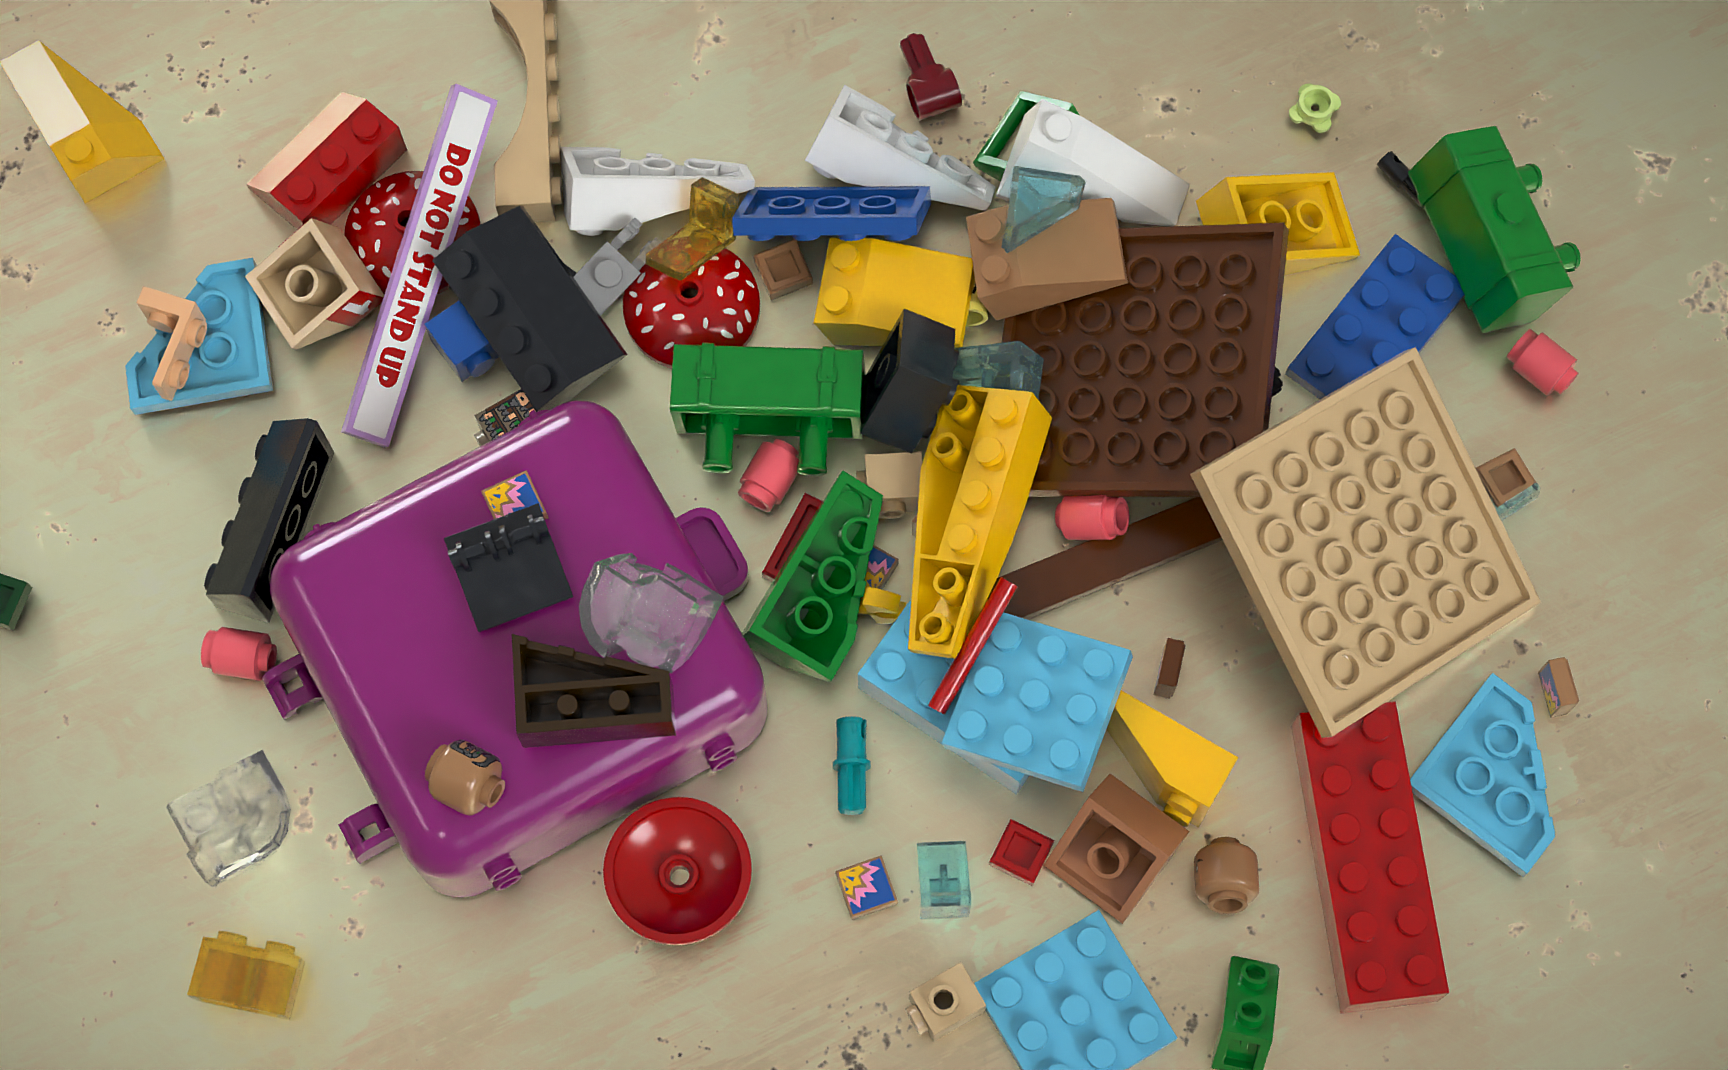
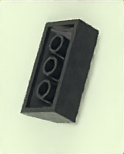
(529, 308)
(270, 516)

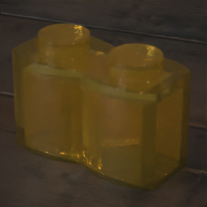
(247, 976)

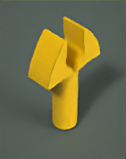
(881, 605)

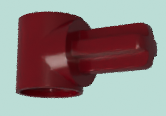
(930, 85)

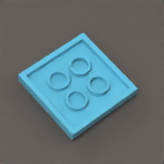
(1038, 701)
(1075, 1004)

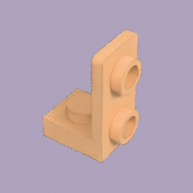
(189, 330)

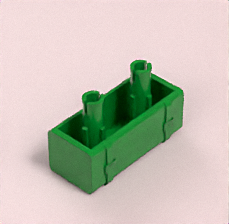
(1492, 228)
(767, 394)

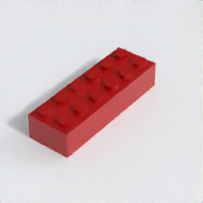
(1370, 863)

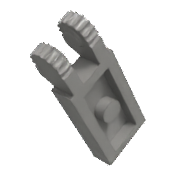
(609, 272)

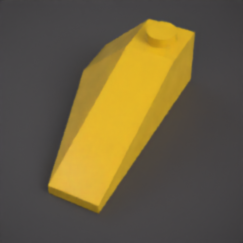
(83, 125)

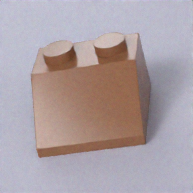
(1115, 848)

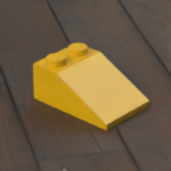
(1306, 204)
(875, 279)
(1170, 760)

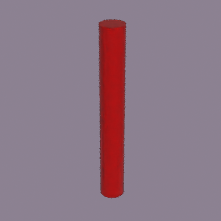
(972, 645)

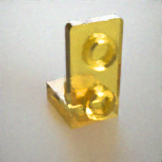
(705, 234)

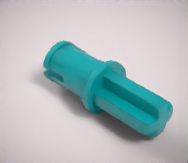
(851, 765)

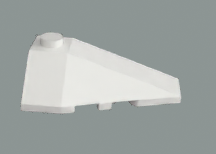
(1070, 144)
(871, 151)
(611, 190)

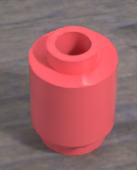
(1543, 362)
(769, 475)
(1092, 517)
(238, 653)

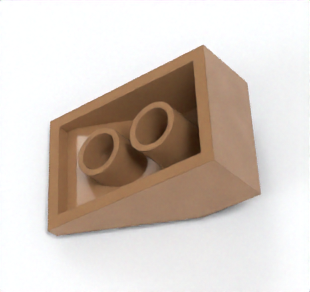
(1057, 265)

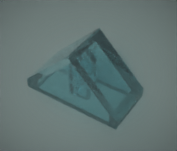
(1037, 202)
(943, 880)

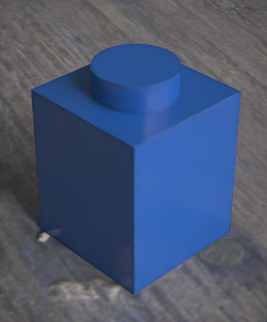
(461, 342)

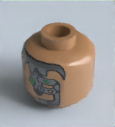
(465, 777)

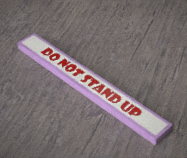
(414, 275)

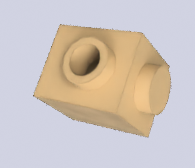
(895, 478)
(945, 1003)

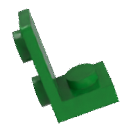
(1247, 1015)

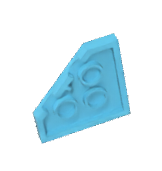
(230, 359)
(1491, 777)

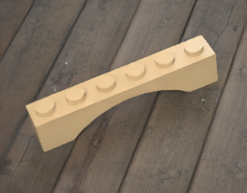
(526, 167)

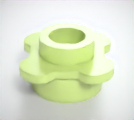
(1319, 96)

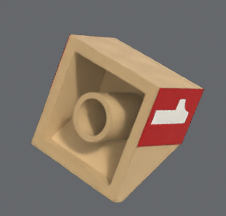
(315, 284)

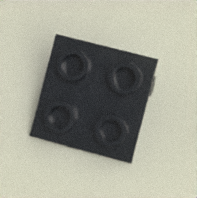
(508, 567)

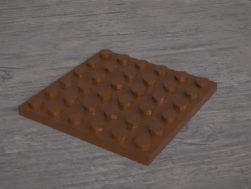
(1161, 367)

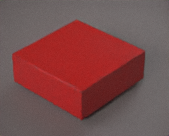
(1021, 852)

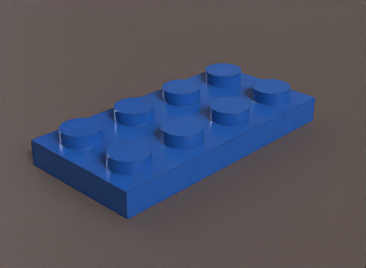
(838, 211)
(1387, 311)

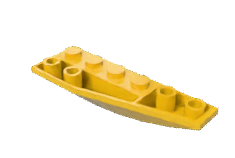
(970, 508)

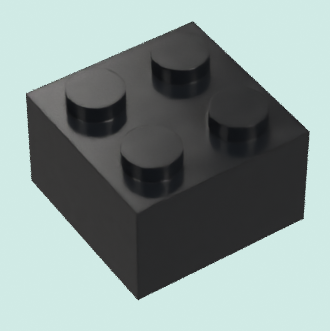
(909, 382)

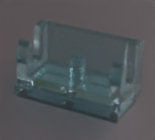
(1000, 367)

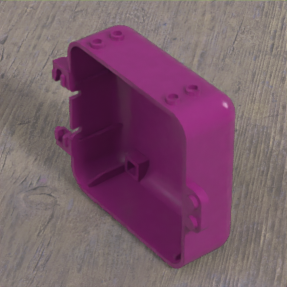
(407, 670)

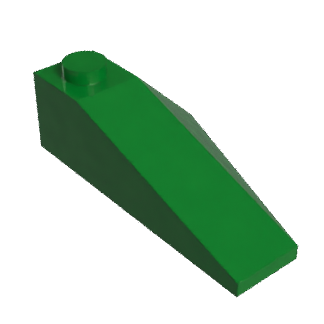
(816, 597)

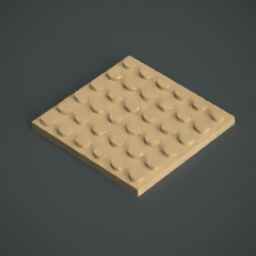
(1366, 541)

